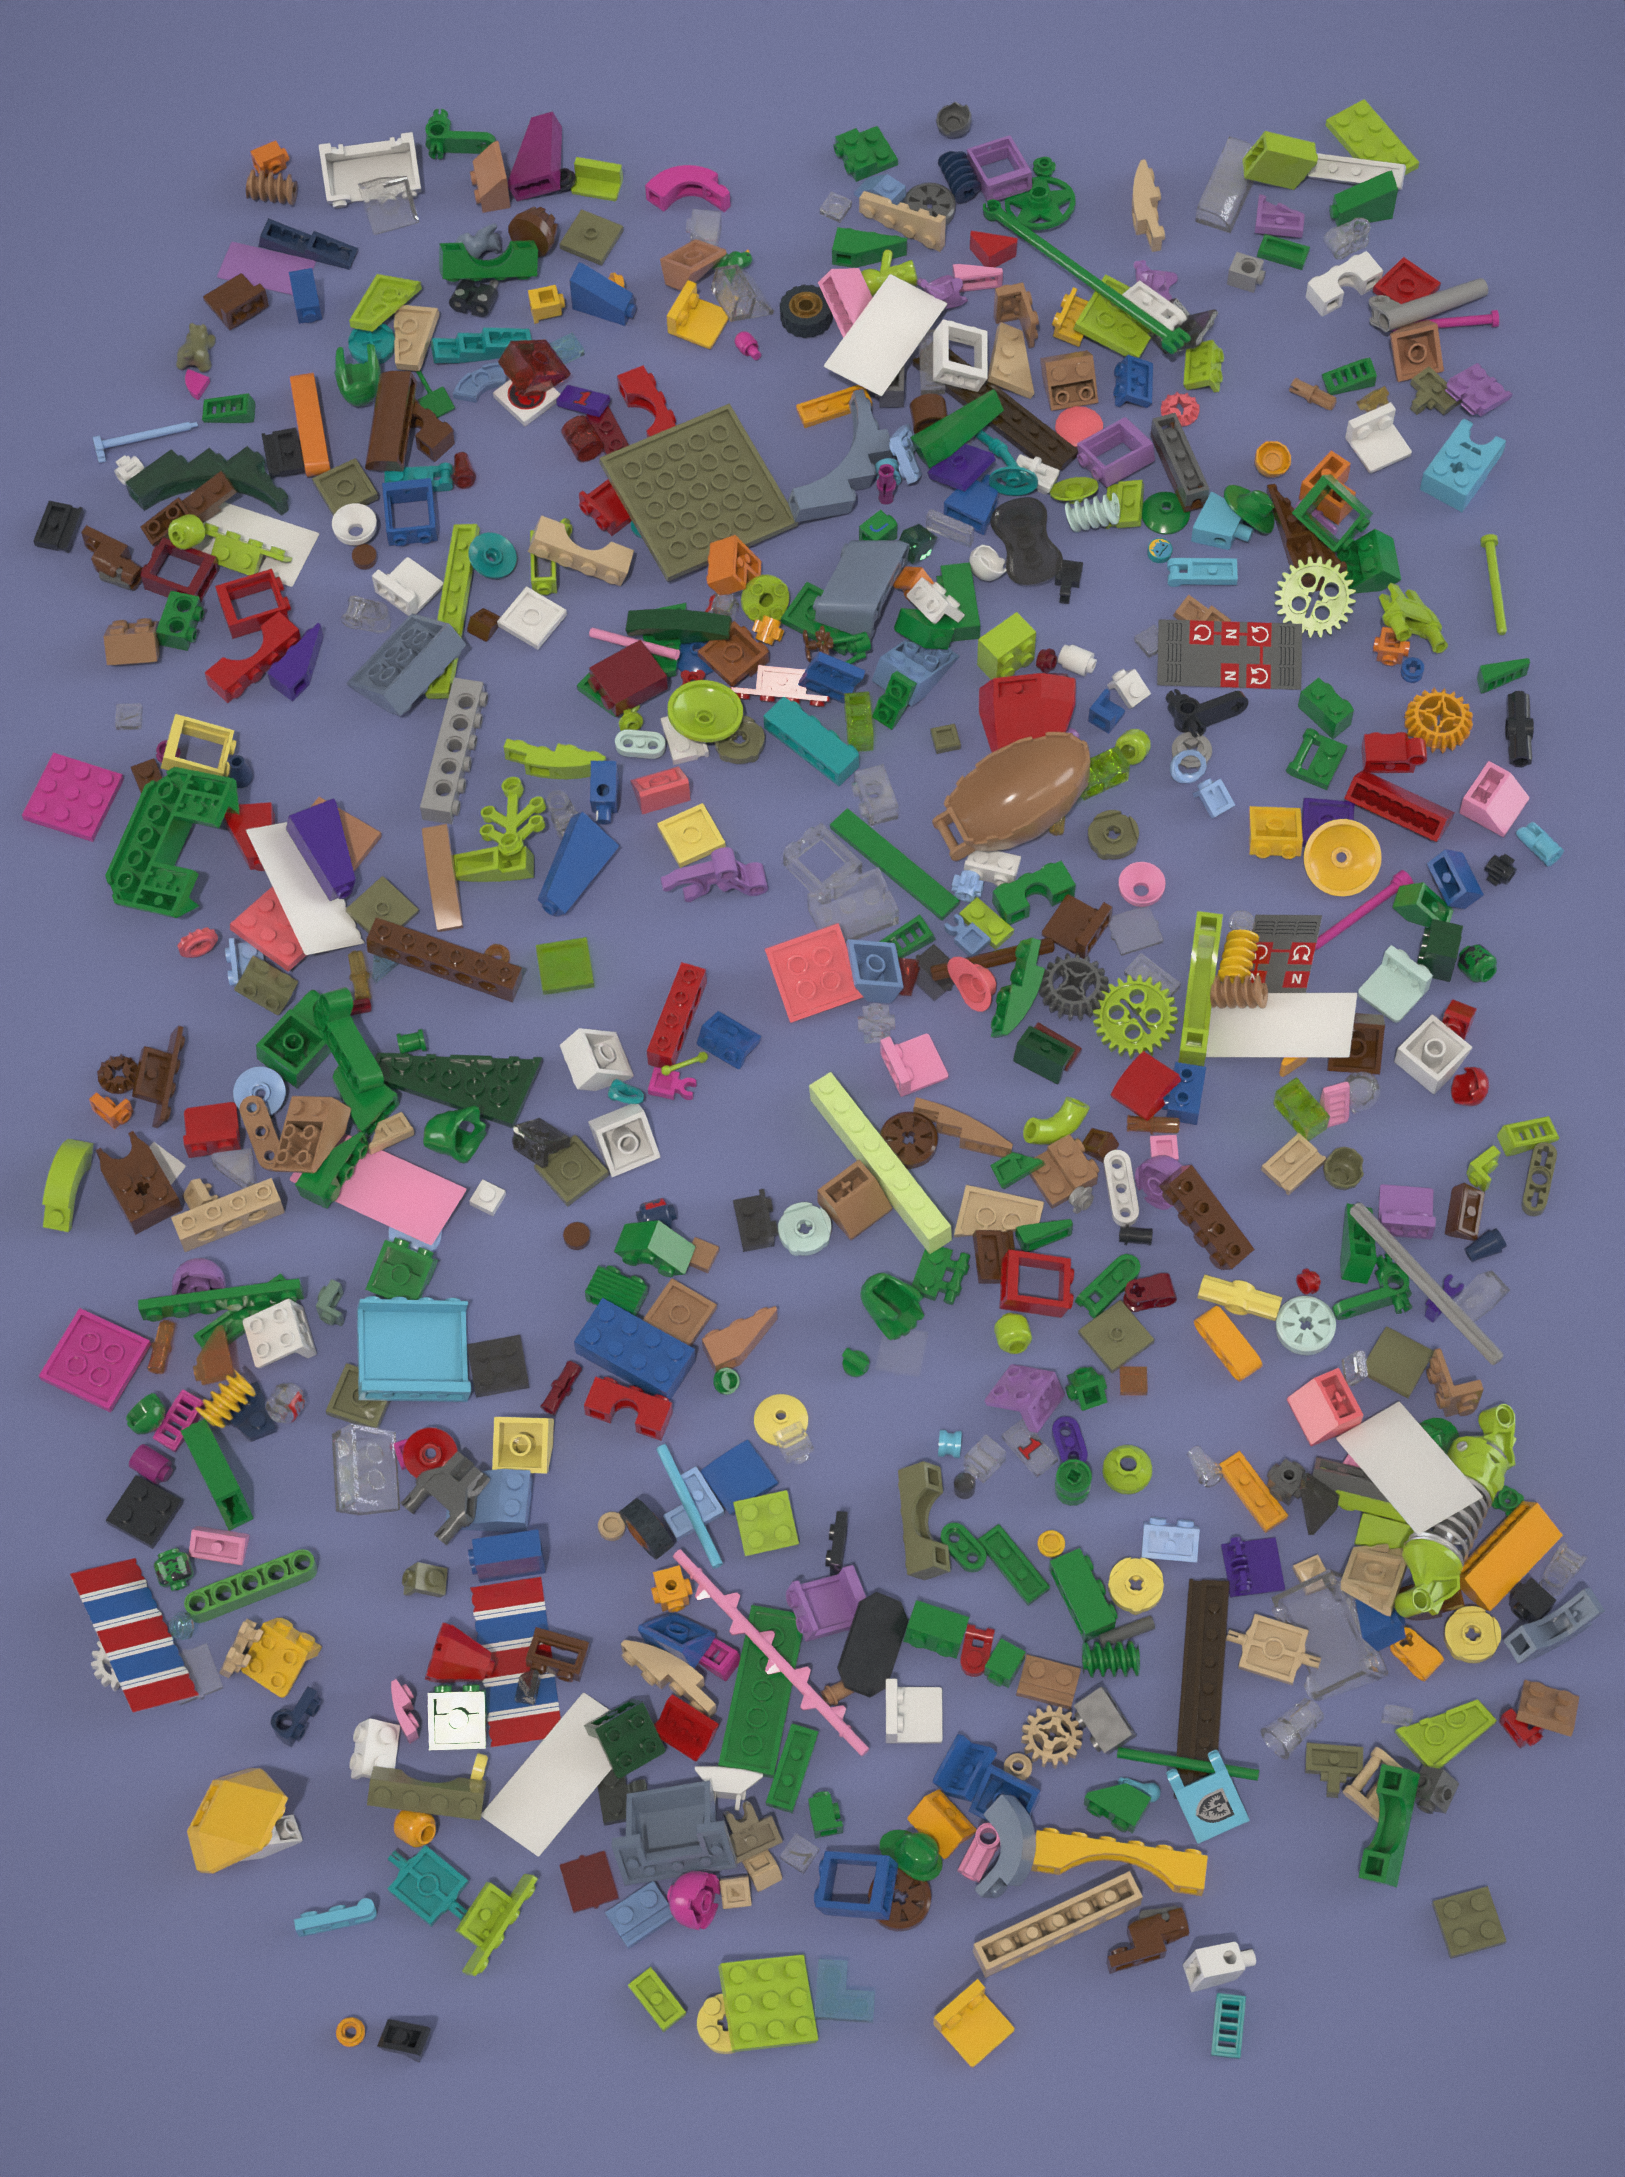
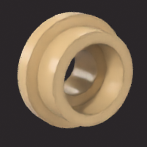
(1022, 1759)

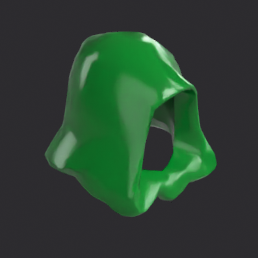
(446, 1138)

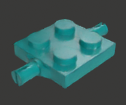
(428, 1885)

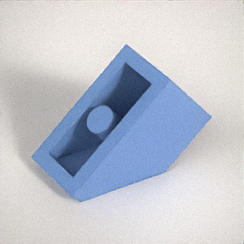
(883, 186)

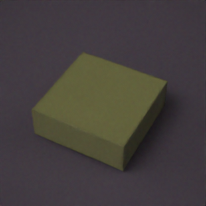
(945, 738)

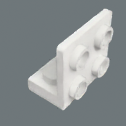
(1377, 439)
(407, 586)
(279, 1333)
(913, 1714)

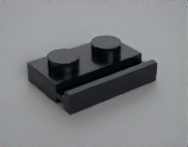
(283, 453)
(58, 526)
(838, 1535)

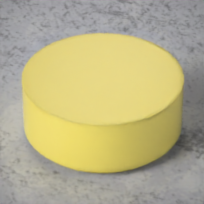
(479, 1767)

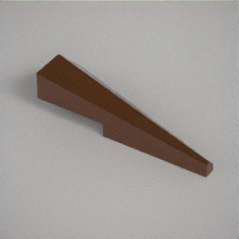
(1299, 540)

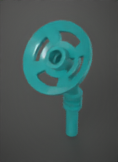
(1013, 474)

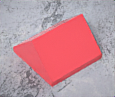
(661, 789)

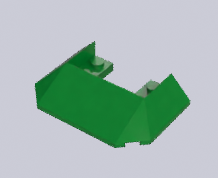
(144, 862)

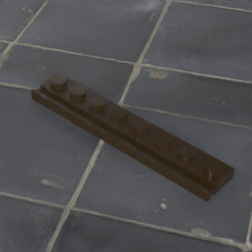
(1017, 424)
(1202, 1673)

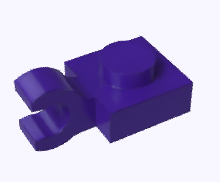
(1433, 1311)

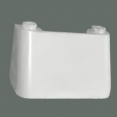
(364, 162)

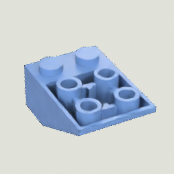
(917, 663)

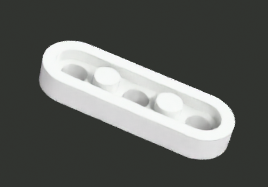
(1121, 1179)

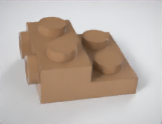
(1064, 1170)

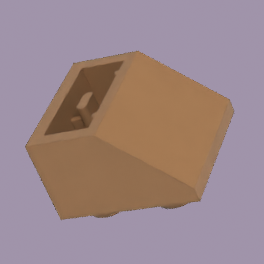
(1069, 380)
(131, 642)
(854, 1200)

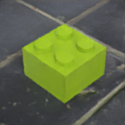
(1006, 647)

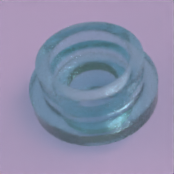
(181, 1626)

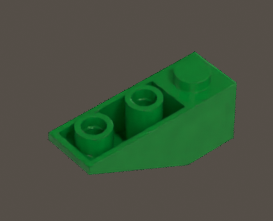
(862, 248)
(337, 1168)

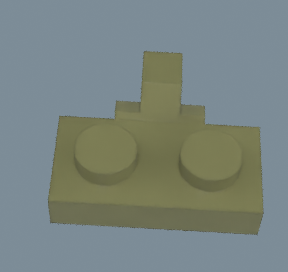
(1431, 393)
(1333, 1764)

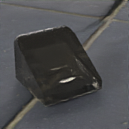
(528, 1687)

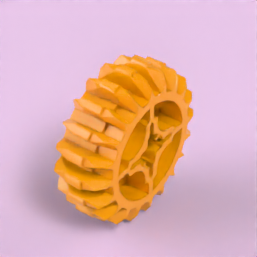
(1454, 719)

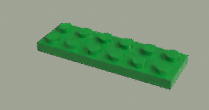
(760, 1699)

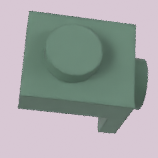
(328, 1299)

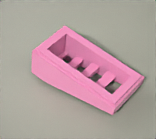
(977, 277)
(1335, 1102)

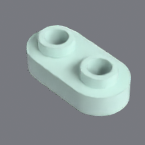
(640, 742)

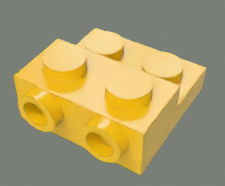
(1275, 832)

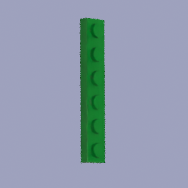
(220, 1299)

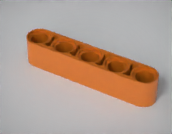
(310, 424)

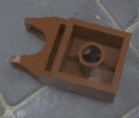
(137, 1176)

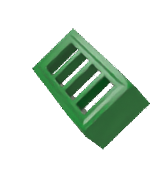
(1358, 368)
(243, 412)
(1498, 674)
(907, 928)
(1041, 1234)

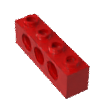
(677, 1016)

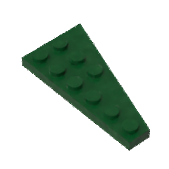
(463, 1081)

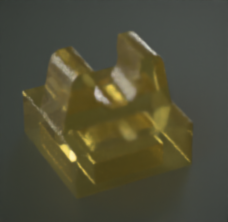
(1374, 398)

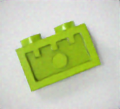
(1203, 366)

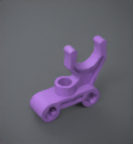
(722, 871)

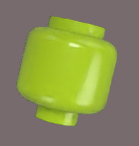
(186, 531)
(1134, 745)
(1013, 1333)

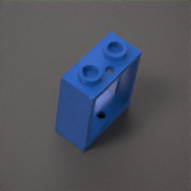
(397, 493)
(882, 1888)

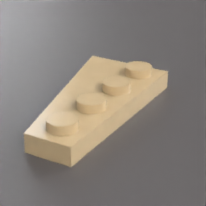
(901, 218)

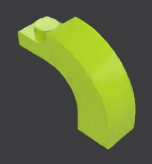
(63, 1179)

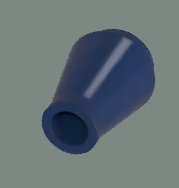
(240, 771)
(1486, 1245)

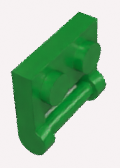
(1324, 762)

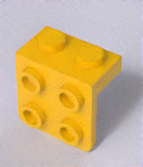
(280, 1656)

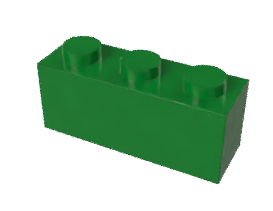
(959, 584)
(1083, 1594)

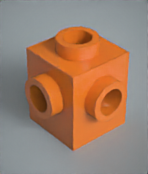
(1389, 648)

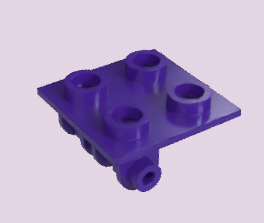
(1252, 1566)

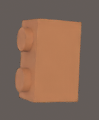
(490, 179)

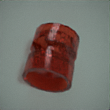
(582, 438)

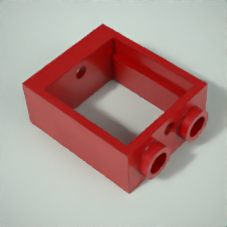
(247, 586)
(1009, 1284)

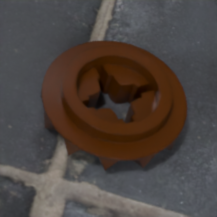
(118, 1084)

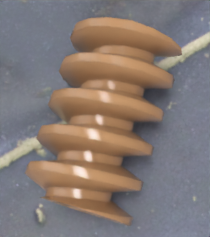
(271, 188)
(1238, 993)

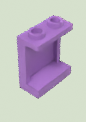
(825, 1604)

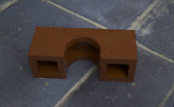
(435, 436)

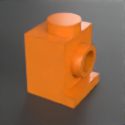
(269, 158)
(909, 578)

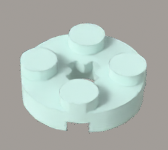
(811, 1216)

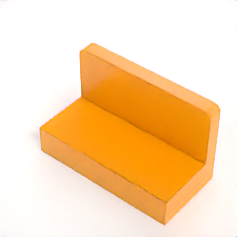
(941, 1821)

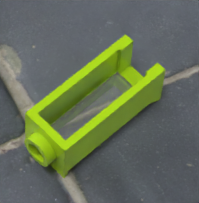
(543, 574)

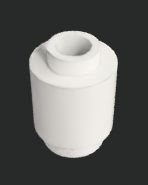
(1077, 660)

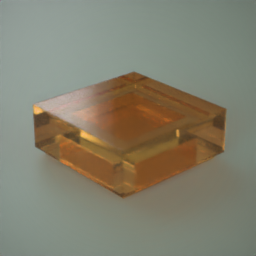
(1133, 1380)

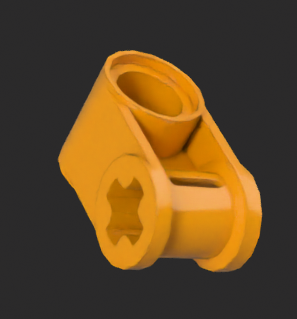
(1418, 1655)

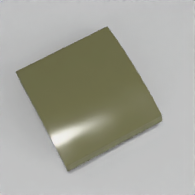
(1397, 1362)

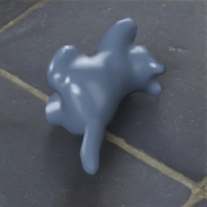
(483, 241)

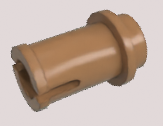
(835, 1693)

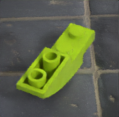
(541, 762)

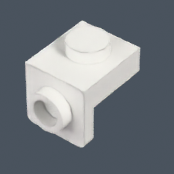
(1129, 687)

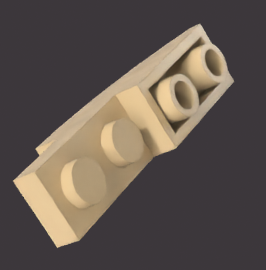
(1144, 206)
(662, 1667)

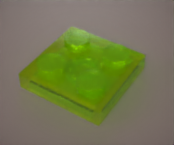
(564, 966)

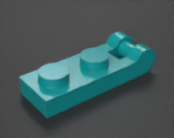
(443, 470)

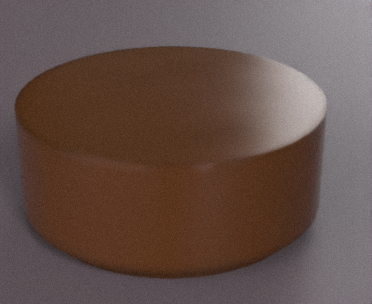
(364, 556)
(576, 1236)

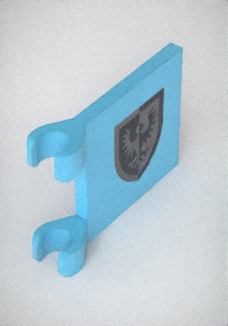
(1210, 1802)

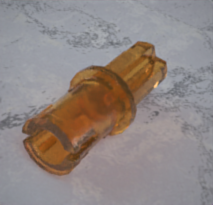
(1154, 1124)
(161, 1347)

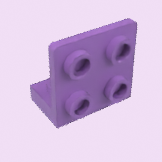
(1407, 1211)
(1028, 1391)

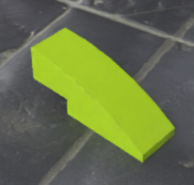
(492, 866)

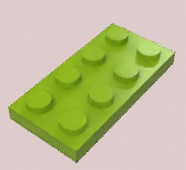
(1369, 137)

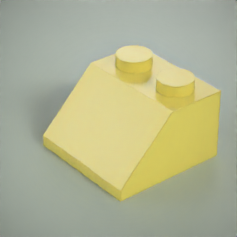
(522, 1443)

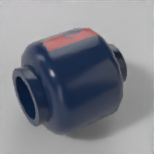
(657, 1210)

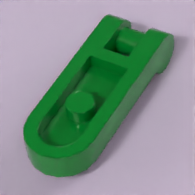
(1109, 1284)

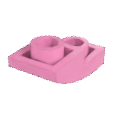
(402, 1704)

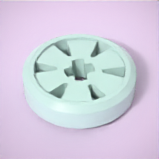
(1305, 1341)

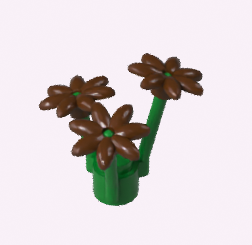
(855, 644)

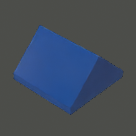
(678, 1637)
(1000, 1782)

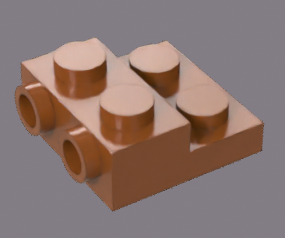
(735, 656)

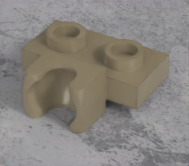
(751, 1835)

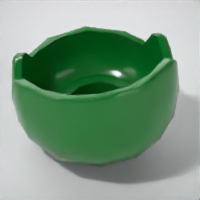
(146, 1415)

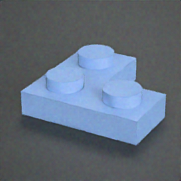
(903, 448)
(704, 1500)

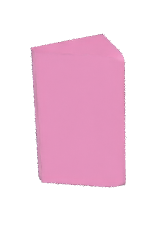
(218, 1545)

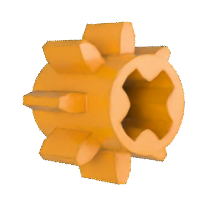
(767, 630)

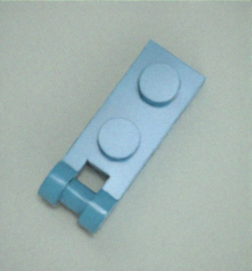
(1202, 571)
(336, 1918)

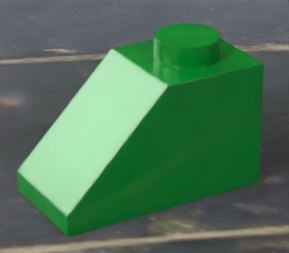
(921, 630)
(1421, 905)

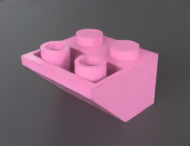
(1494, 799)

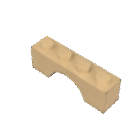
(553, 543)

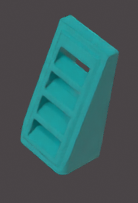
(1231, 2000)

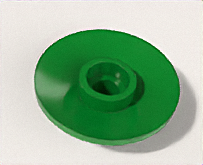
(1162, 520)

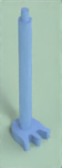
(100, 445)

